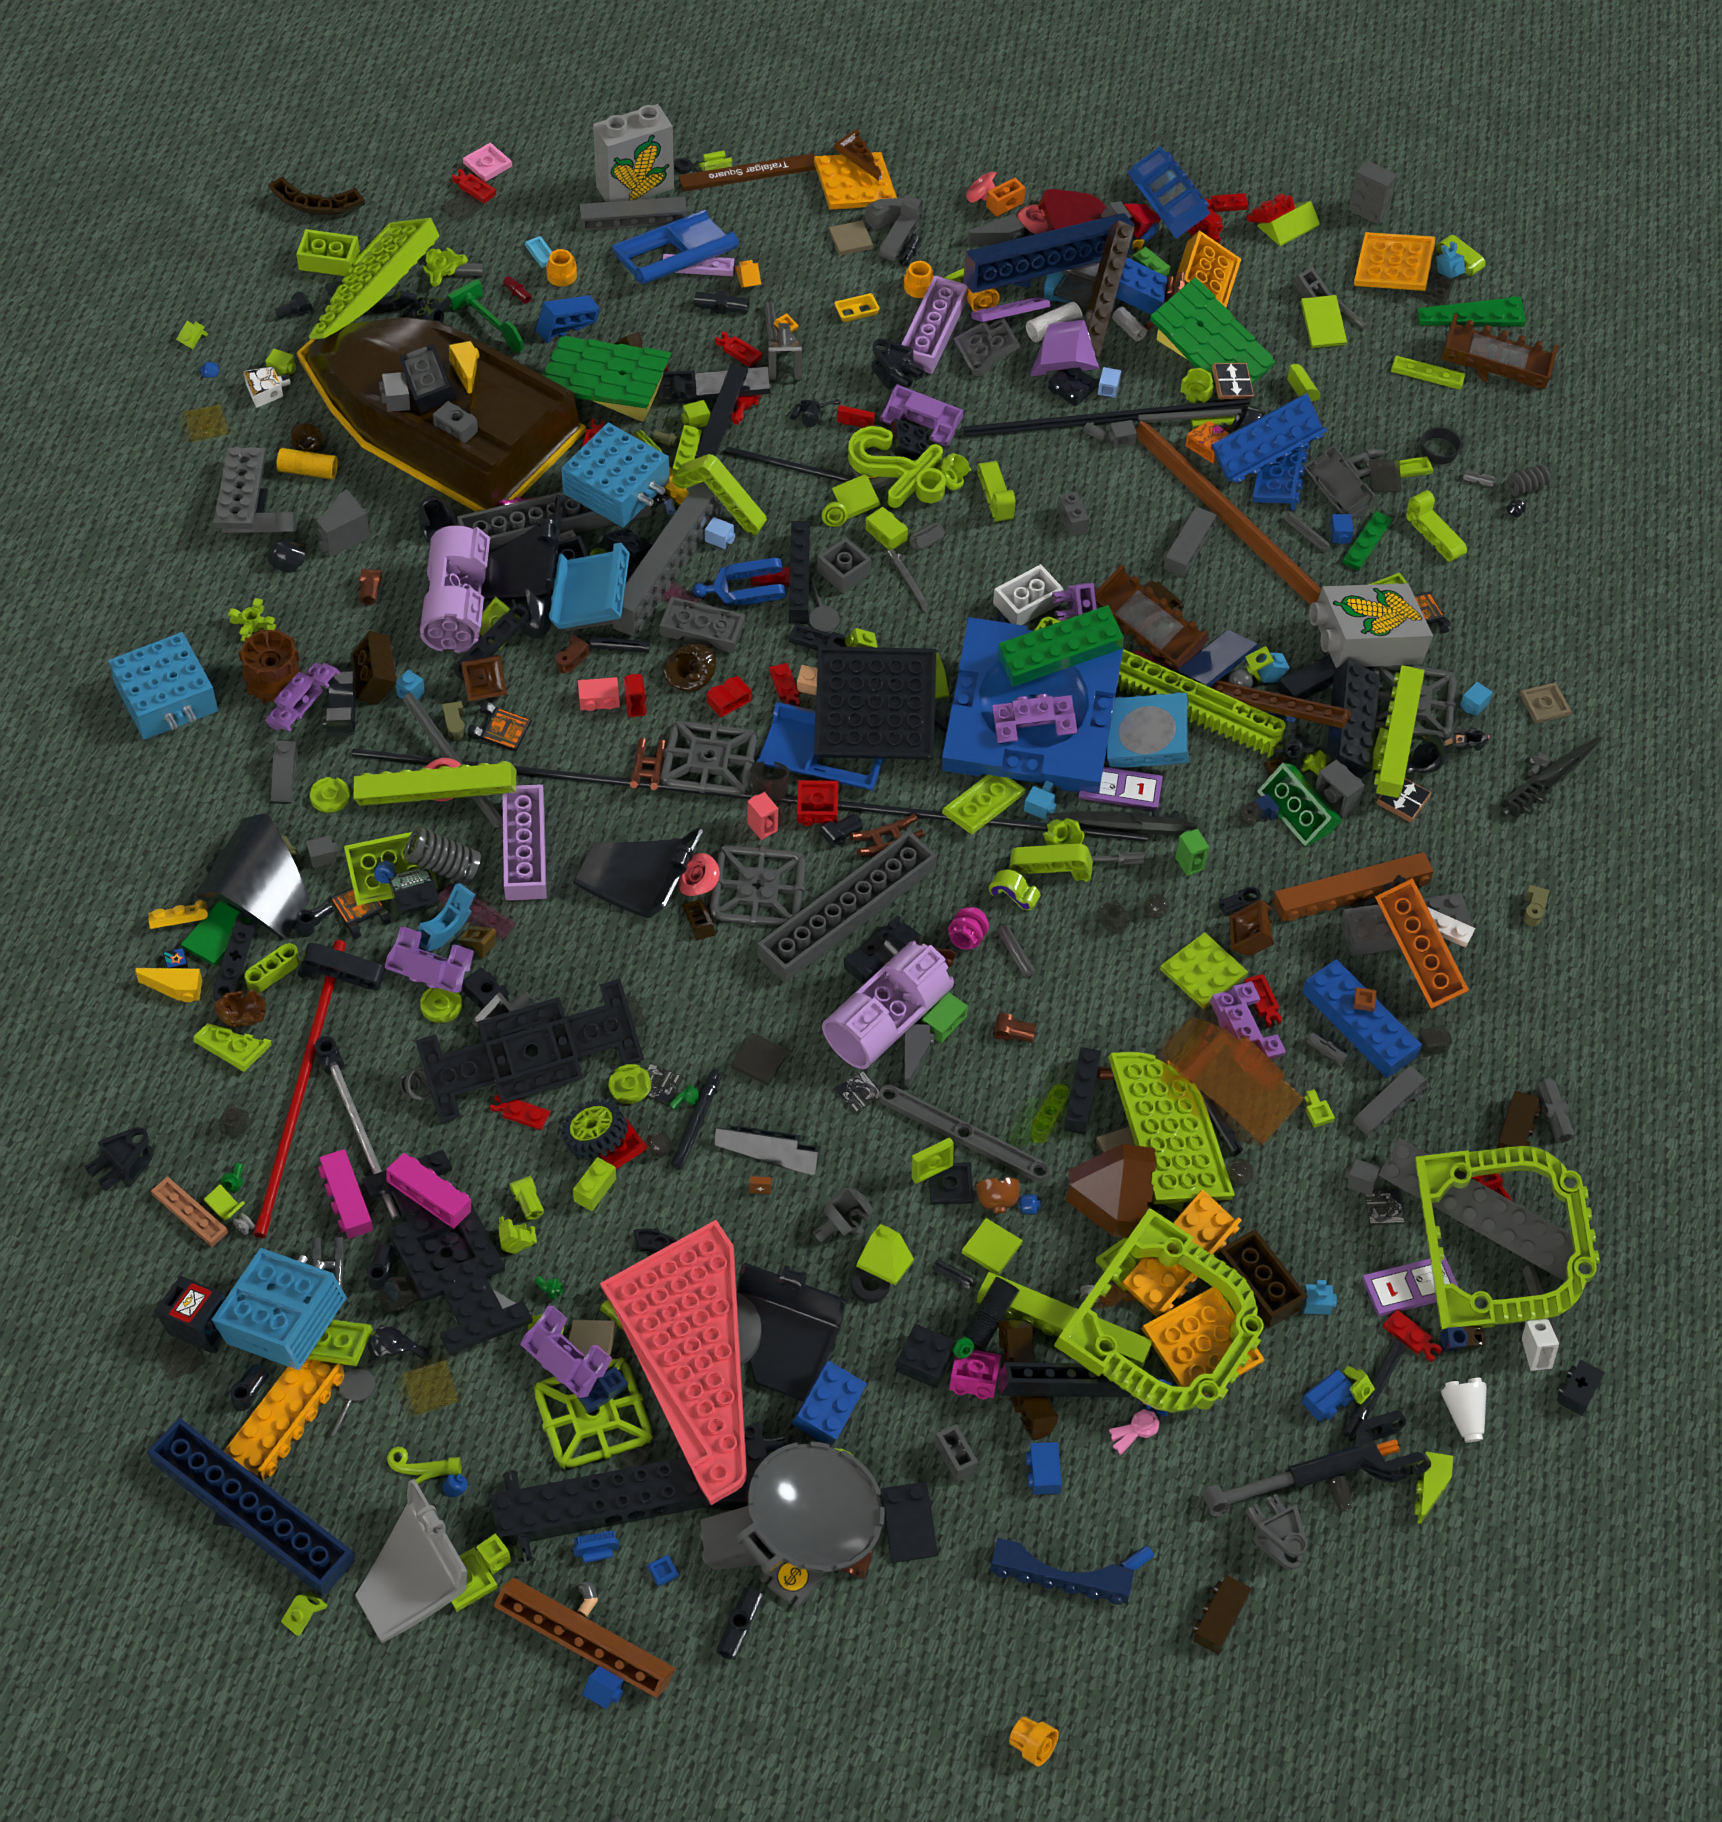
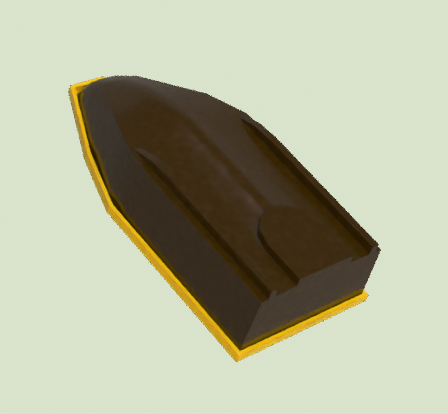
(519, 413)

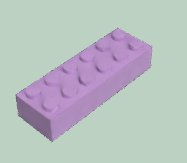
(935, 321)
(524, 843)

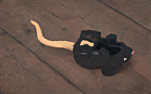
(1468, 739)

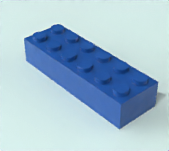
(1374, 1033)

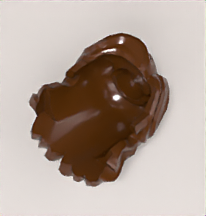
(240, 1010)

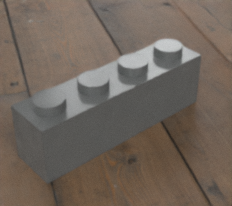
(1189, 541)

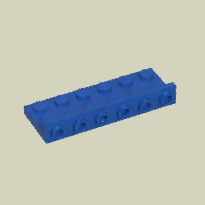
(1268, 438)
(1282, 479)

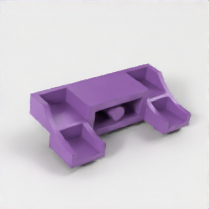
(923, 411)
(299, 695)
(1034, 712)
(426, 966)
(1236, 1018)
(562, 1357)

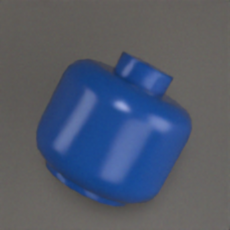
(209, 370)
(384, 871)
(1029, 1204)
(454, 1485)

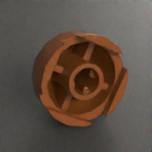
(998, 1194)

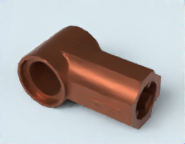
(370, 582)
(1007, 1028)

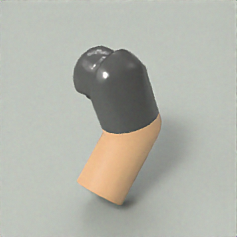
(590, 1598)

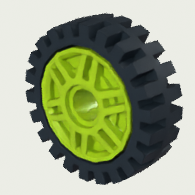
(594, 1129)

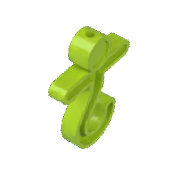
(912, 475)

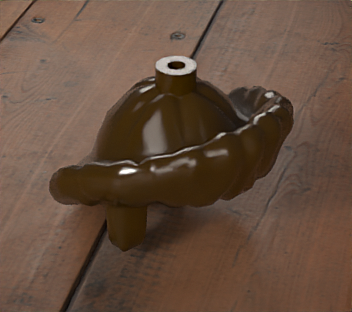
(690, 667)

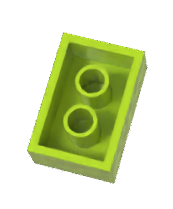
(327, 252)

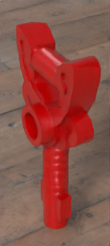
(743, 404)

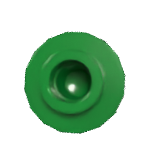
(689, 1095)
(233, 1181)
(552, 1287)
(963, 1347)

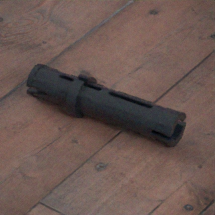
(620, 644)
(1226, 1133)

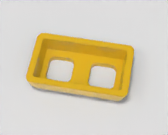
(854, 304)

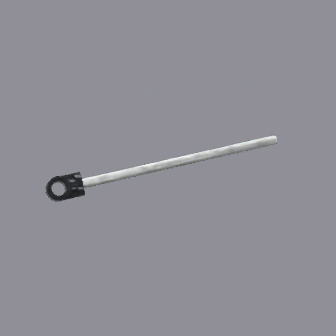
(333, 1063)

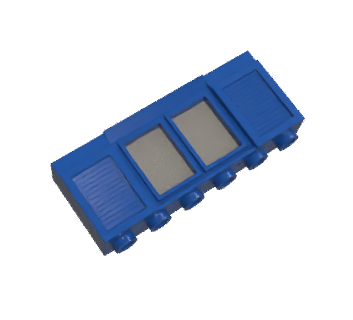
(1169, 191)

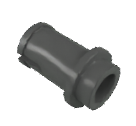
(1094, 431)

